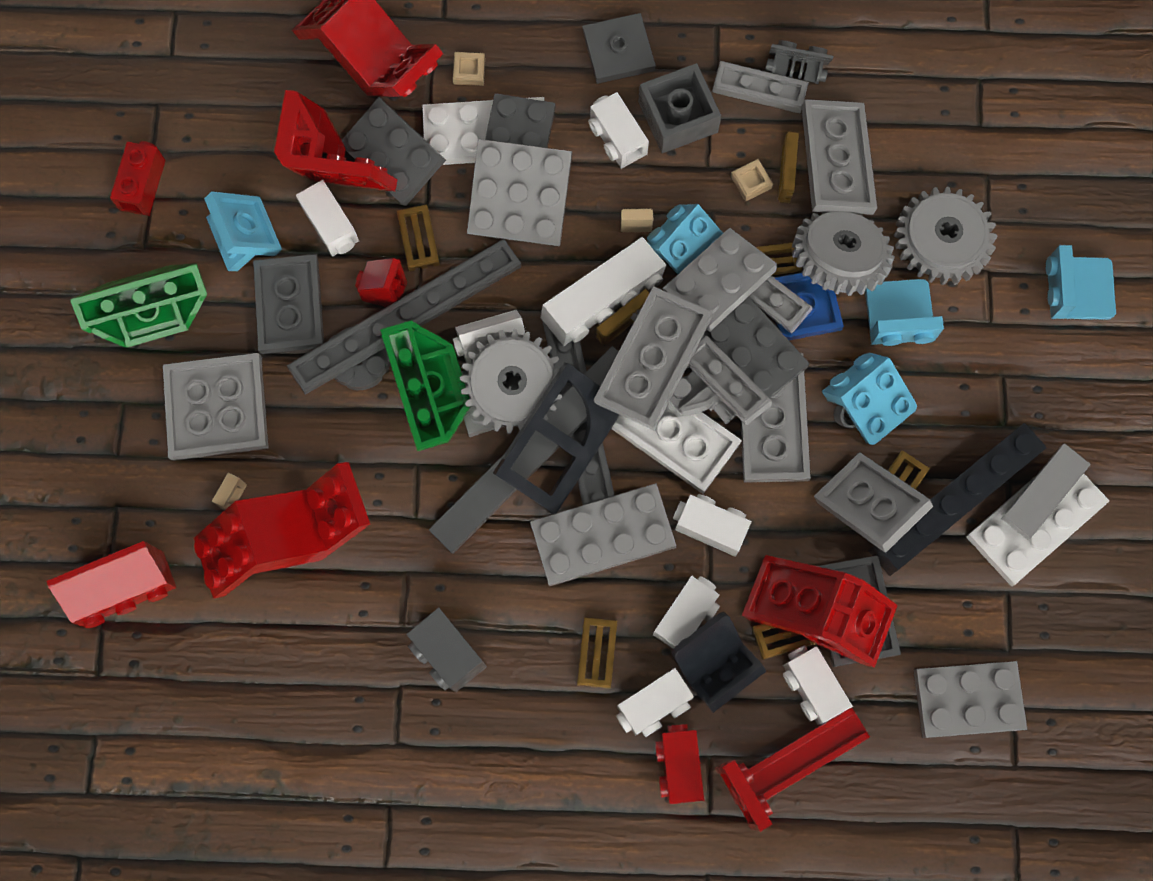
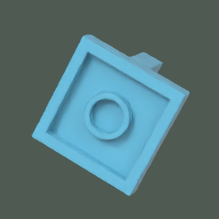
(240, 228)

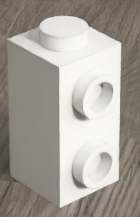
(618, 129)
(328, 218)
(477, 331)
(712, 524)
(688, 611)
(816, 685)
(653, 703)

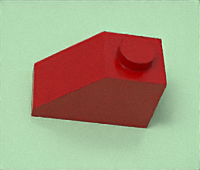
(381, 282)

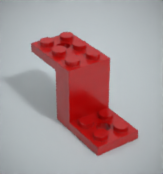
(369, 46)
(280, 530)

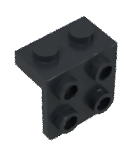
(717, 662)

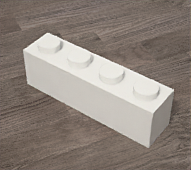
(603, 292)

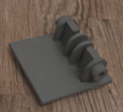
(814, 57)

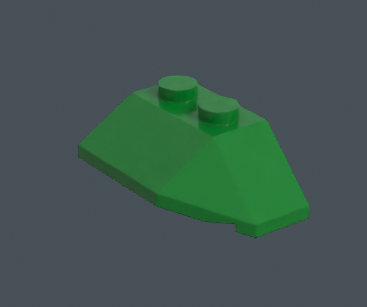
(142, 305)
(427, 382)

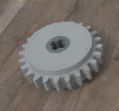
(945, 235)
(843, 252)
(489, 372)

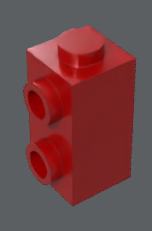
(138, 178)
(681, 765)

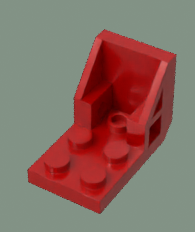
(307, 134)
(823, 607)

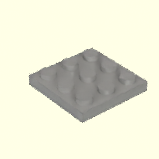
(519, 192)
(215, 406)

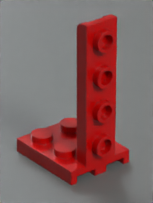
(788, 765)

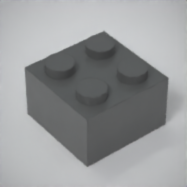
(679, 108)
(446, 650)

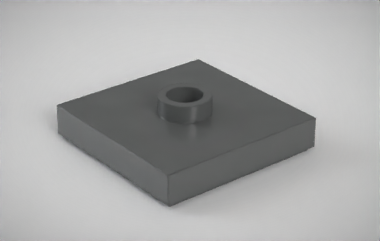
(618, 48)

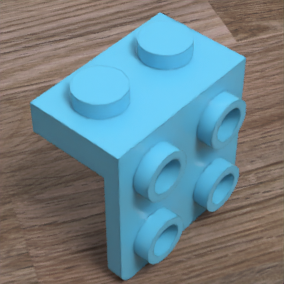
(684, 235)
(1080, 286)
(902, 313)
(872, 396)

